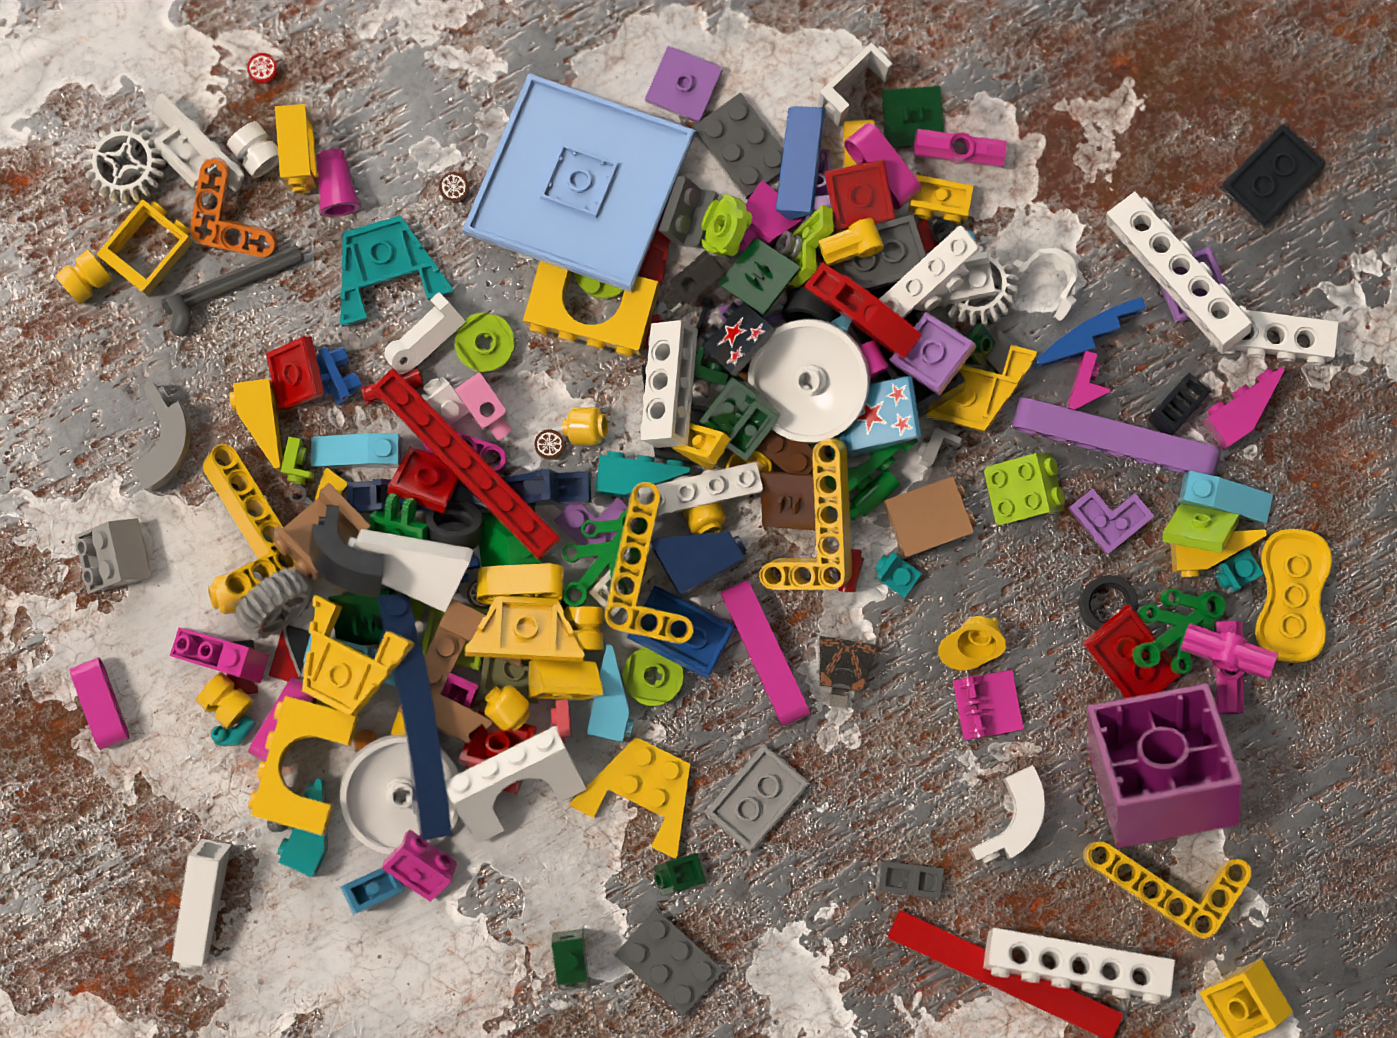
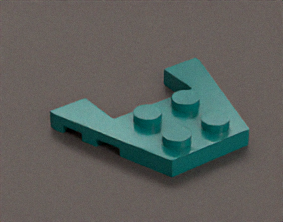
(379, 255)

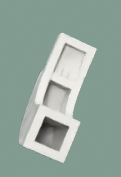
(1027, 817)

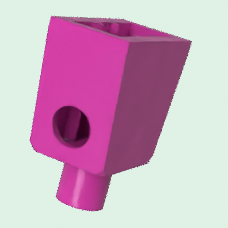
(766, 221)

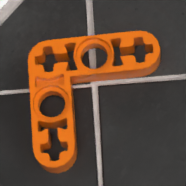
(221, 226)

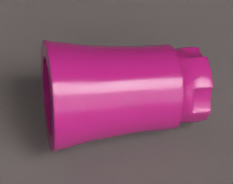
(335, 184)

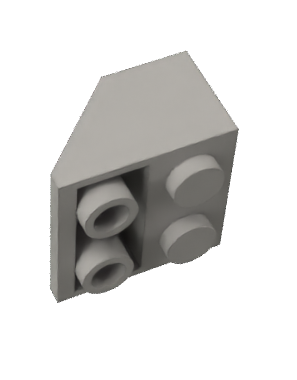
(112, 555)

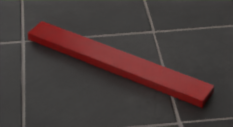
(466, 464)
(970, 960)

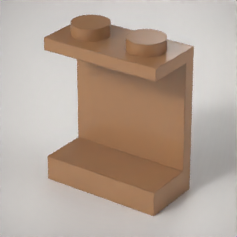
(929, 516)
(296, 535)

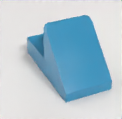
(371, 890)

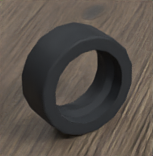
(805, 305)
(459, 512)
(1104, 581)

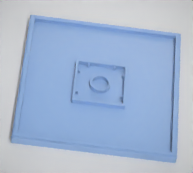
(579, 182)

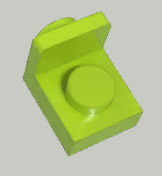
(293, 457)

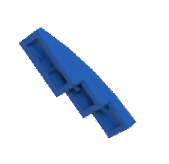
(1083, 336)

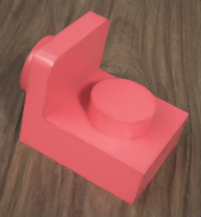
(562, 718)

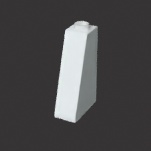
(417, 566)
(200, 902)

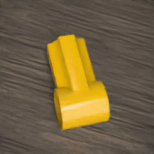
(859, 240)

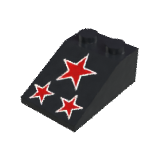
(737, 336)

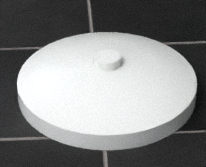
(812, 379)
(379, 794)

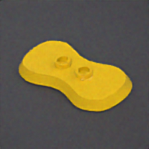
(1295, 573)

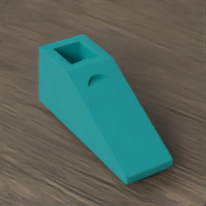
(620, 475)
(305, 849)

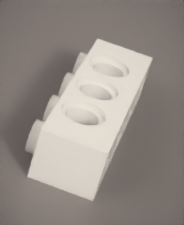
(1320, 333)
(669, 384)

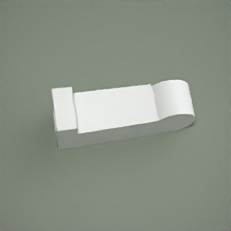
(424, 336)

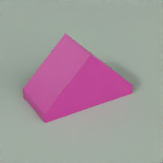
(460, 690)

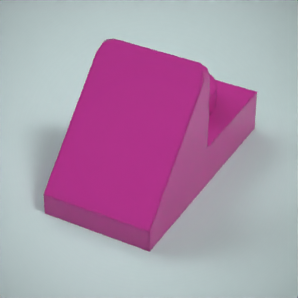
(1083, 392)

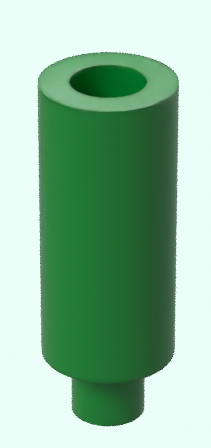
(873, 494)

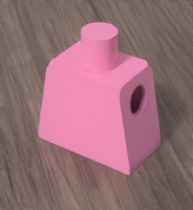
(473, 395)

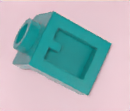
(1238, 571)
(896, 574)

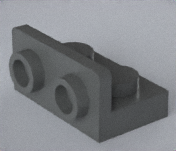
(685, 213)

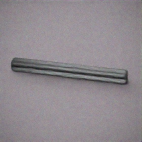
(238, 277)

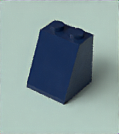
(698, 558)

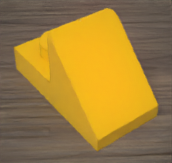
(704, 446)

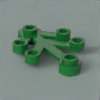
(607, 555)
(1180, 625)

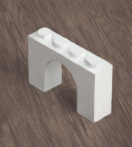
(538, 757)

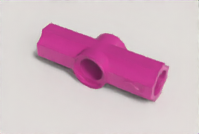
(979, 150)
(1229, 651)
(1229, 687)

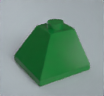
(500, 546)

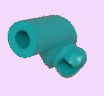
(234, 735)

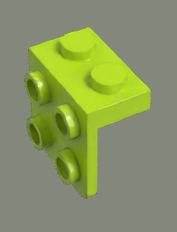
(1024, 488)

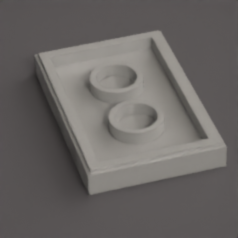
(756, 798)

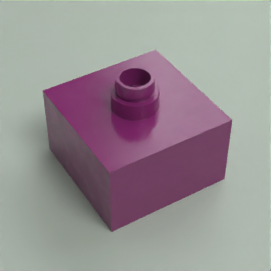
(1163, 765)

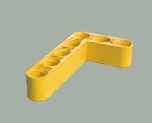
(251, 527)
(825, 528)
(635, 572)
(1167, 893)

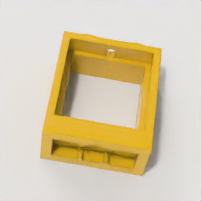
(296, 148)
(109, 251)

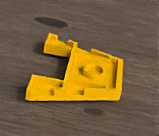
(985, 392)
(341, 673)
(648, 779)

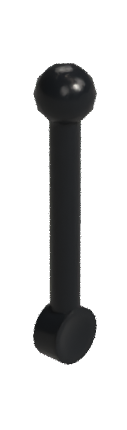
(707, 304)

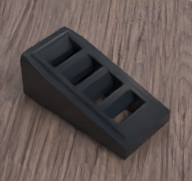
(1165, 419)

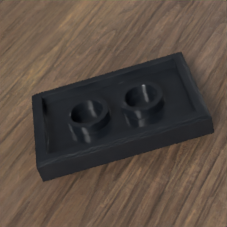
(1272, 175)

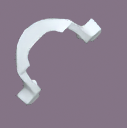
(1062, 261)

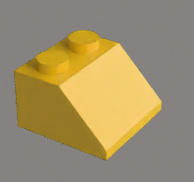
(564, 680)
(1246, 1001)

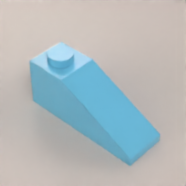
(357, 451)
(1225, 495)
(610, 711)

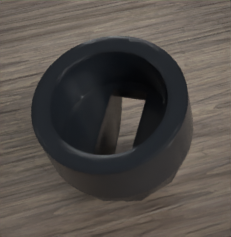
(939, 227)

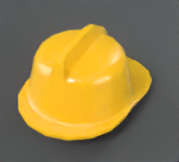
(972, 644)

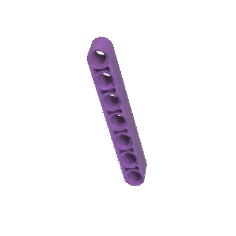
(1114, 438)

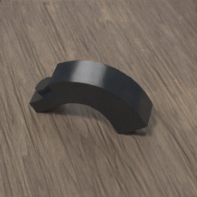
(339, 563)

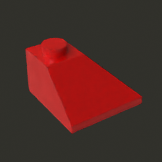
(492, 742)

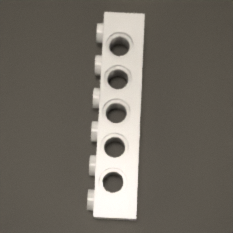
(1221, 332)
(1156, 970)

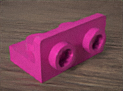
(420, 866)

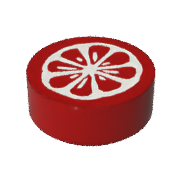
(262, 68)

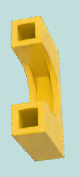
(623, 331)
(295, 723)

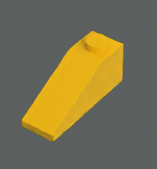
(258, 411)
(1191, 560)

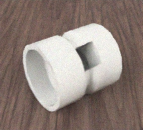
(252, 145)

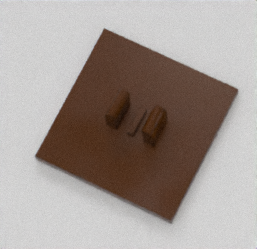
(787, 500)

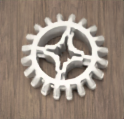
(122, 175)
(1001, 298)

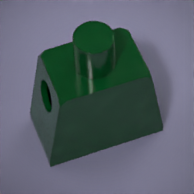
(570, 960)

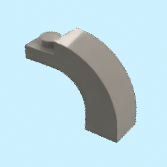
(173, 444)

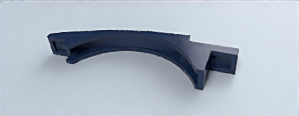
(535, 488)
(418, 713)

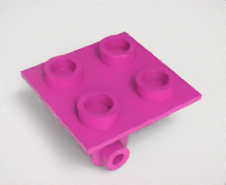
(988, 705)

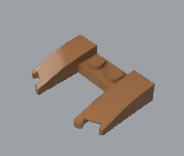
(454, 630)

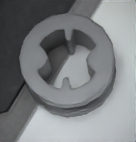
(789, 245)

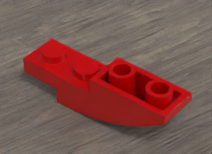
(864, 310)

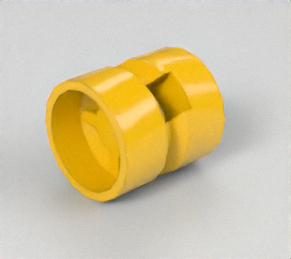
(83, 277)
(586, 627)
(224, 700)

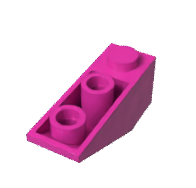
(1240, 416)
(219, 655)

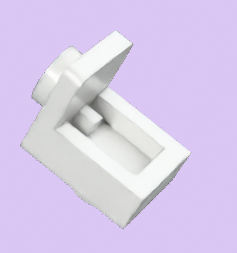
(444, 400)

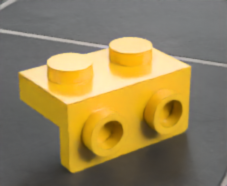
(942, 199)

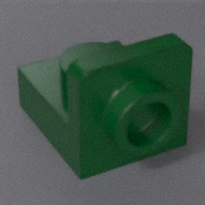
(983, 342)
(713, 371)
(679, 874)

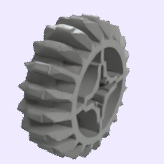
(274, 603)

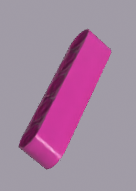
(765, 653)

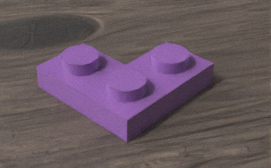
(575, 515)
(1107, 526)

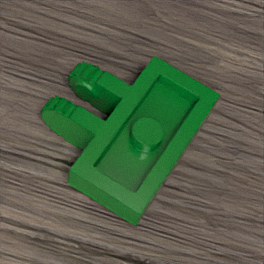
(402, 526)

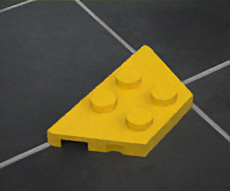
(525, 631)

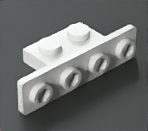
(187, 147)
(933, 276)
(704, 489)

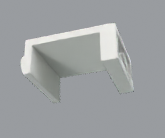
(835, 106)

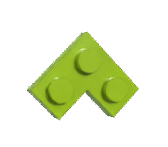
(815, 228)

